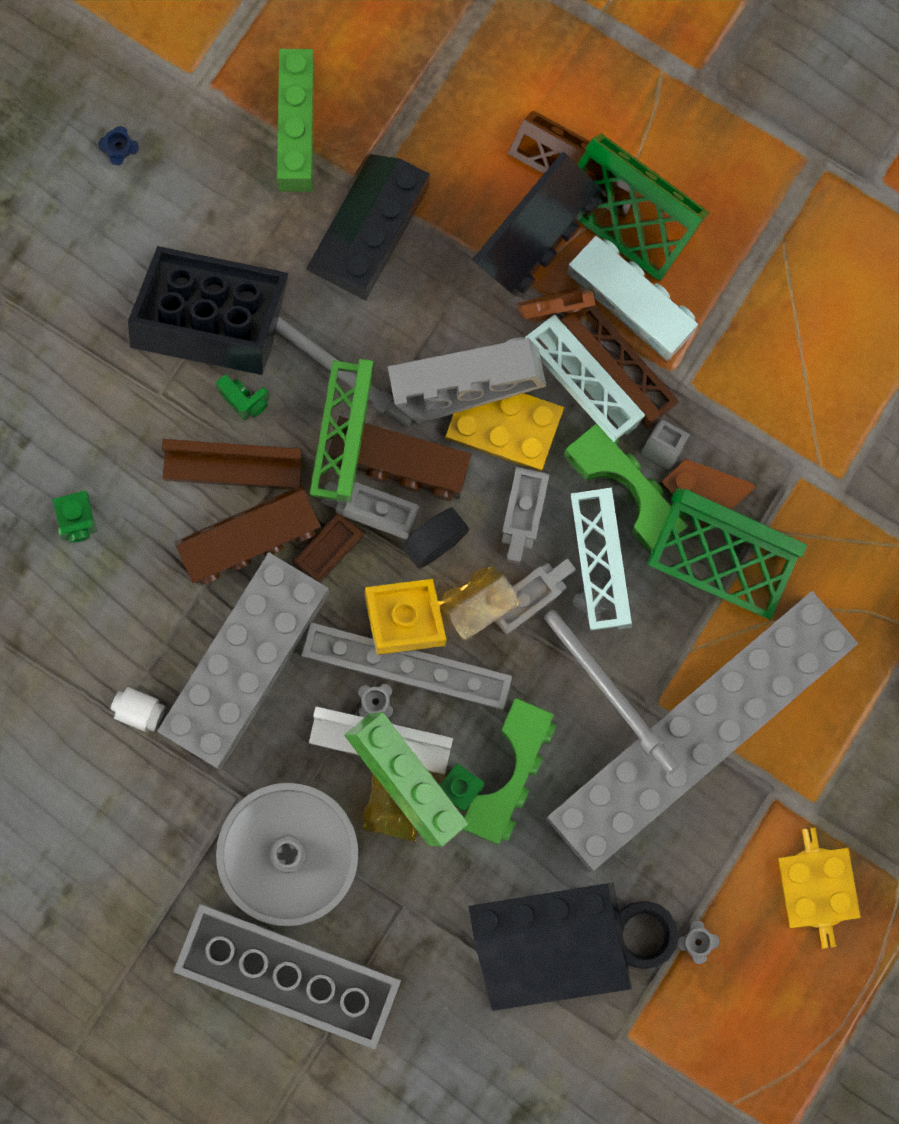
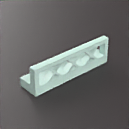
(589, 376)
(614, 557)

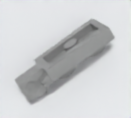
(376, 509)
(523, 512)
(535, 593)

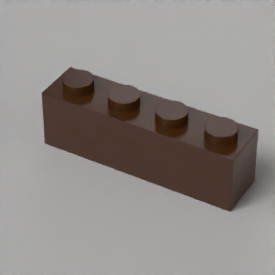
(407, 460)
(247, 535)

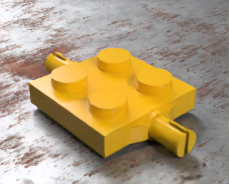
(819, 888)

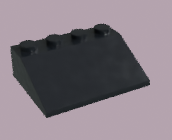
(539, 225)
(207, 310)
(551, 946)

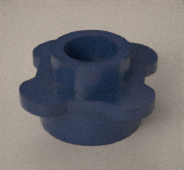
(115, 136)

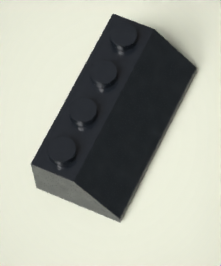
(369, 224)

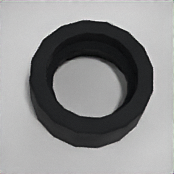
(435, 537)
(670, 930)

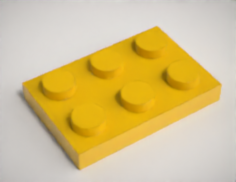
(509, 429)

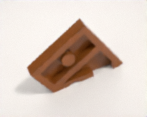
(564, 301)
(708, 483)

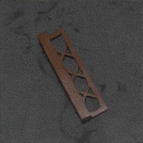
(558, 140)
(614, 367)
(232, 464)

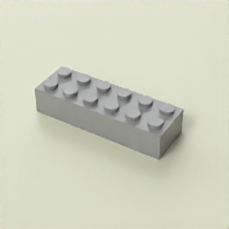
(244, 661)
(287, 976)

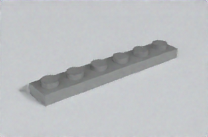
(407, 667)

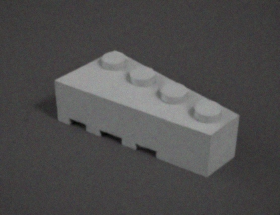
(466, 379)

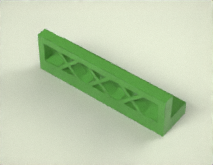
(354, 433)

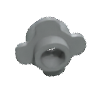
(381, 693)
(708, 940)

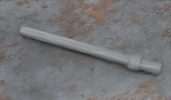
(381, 400)
(650, 740)

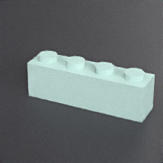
(632, 297)

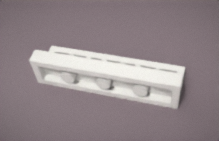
(332, 725)

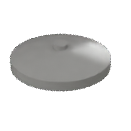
(287, 854)

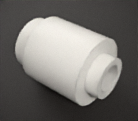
(137, 709)

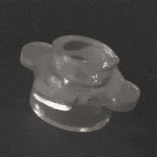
(580, 602)

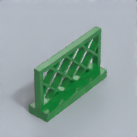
(653, 189)
(739, 526)

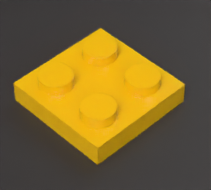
(405, 616)

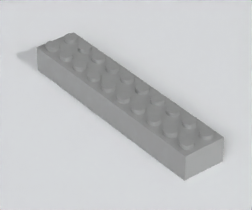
(702, 731)

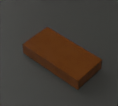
(328, 548)

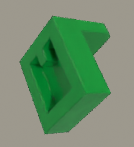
(236, 395)
(75, 517)
(461, 787)

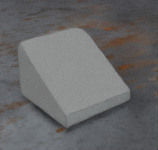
(664, 444)

